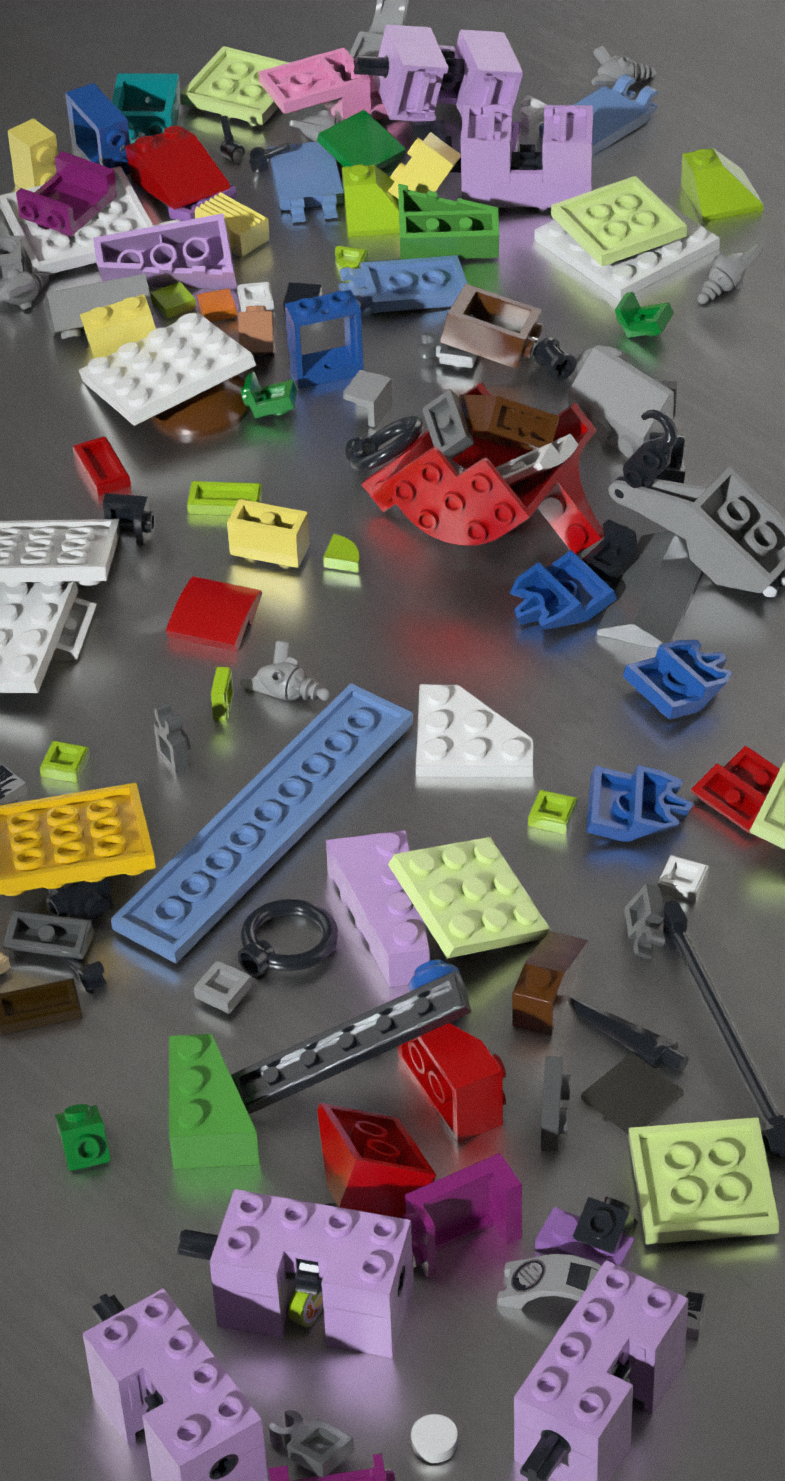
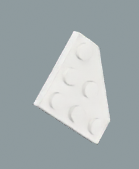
(467, 737)

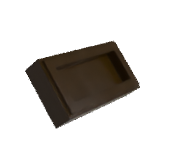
(39, 1006)

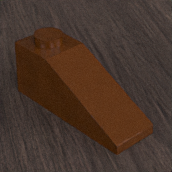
(547, 982)

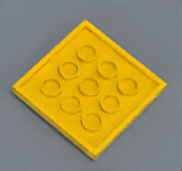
(73, 839)

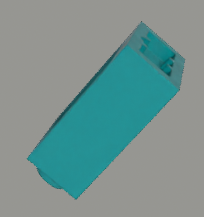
(148, 91)

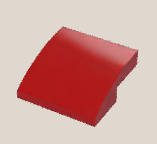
(213, 613)
(738, 787)

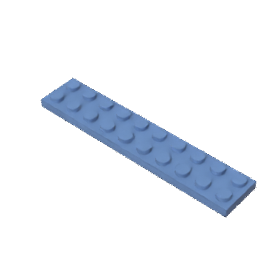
(261, 823)

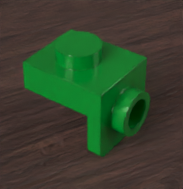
(642, 320)
(270, 399)
(82, 1136)

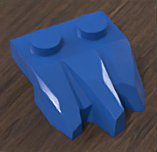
(561, 593)
(679, 677)
(635, 804)

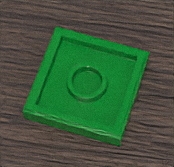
(361, 142)

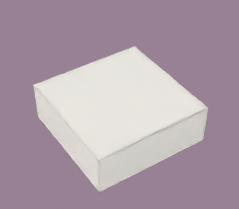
(255, 294)
(683, 879)

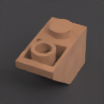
(257, 330)

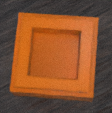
(217, 305)

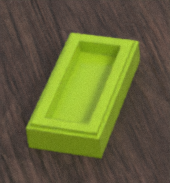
(220, 497)

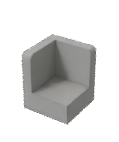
(371, 392)

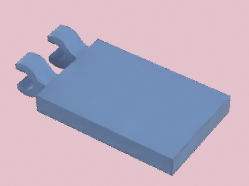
(615, 112)
(306, 179)
(405, 283)

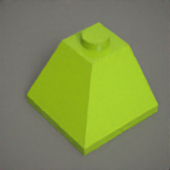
(717, 186)
(368, 203)

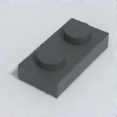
(448, 424)
(554, 1118)

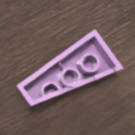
(183, 251)
(379, 902)

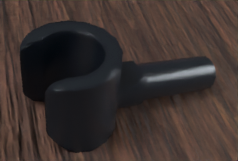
(229, 146)
(259, 156)
(89, 975)

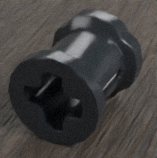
(549, 354)

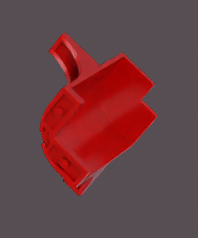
(479, 502)

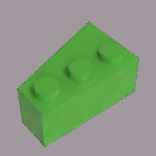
(446, 227)
(206, 1109)

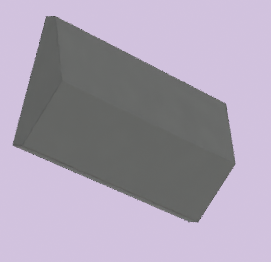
(653, 592)

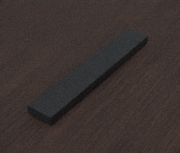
(352, 1042)

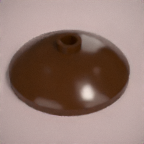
(208, 411)

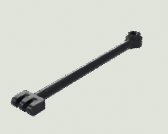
(677, 938)

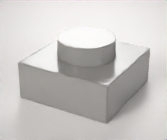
(223, 986)

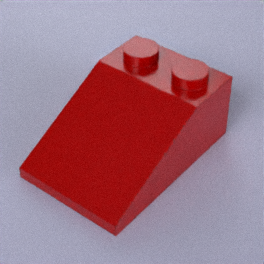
(175, 167)
(458, 1079)
(370, 1160)

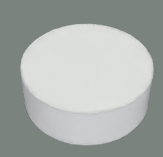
(434, 1438)

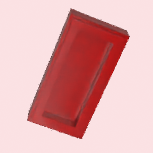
(101, 466)

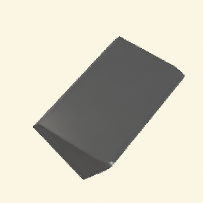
(48, 934)

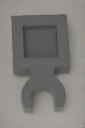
(449, 355)
(171, 739)
(643, 919)
(312, 1446)

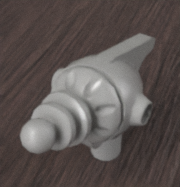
(614, 66)
(315, 124)
(727, 273)
(22, 288)
(285, 678)

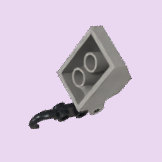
(725, 525)

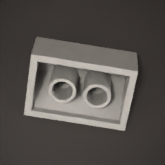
(66, 305)
(616, 397)

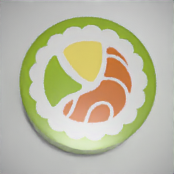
(305, 1308)

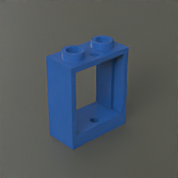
(97, 127)
(343, 361)

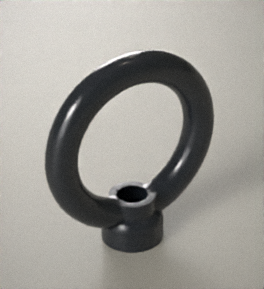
(364, 452)
(259, 956)

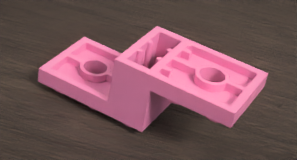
(325, 81)

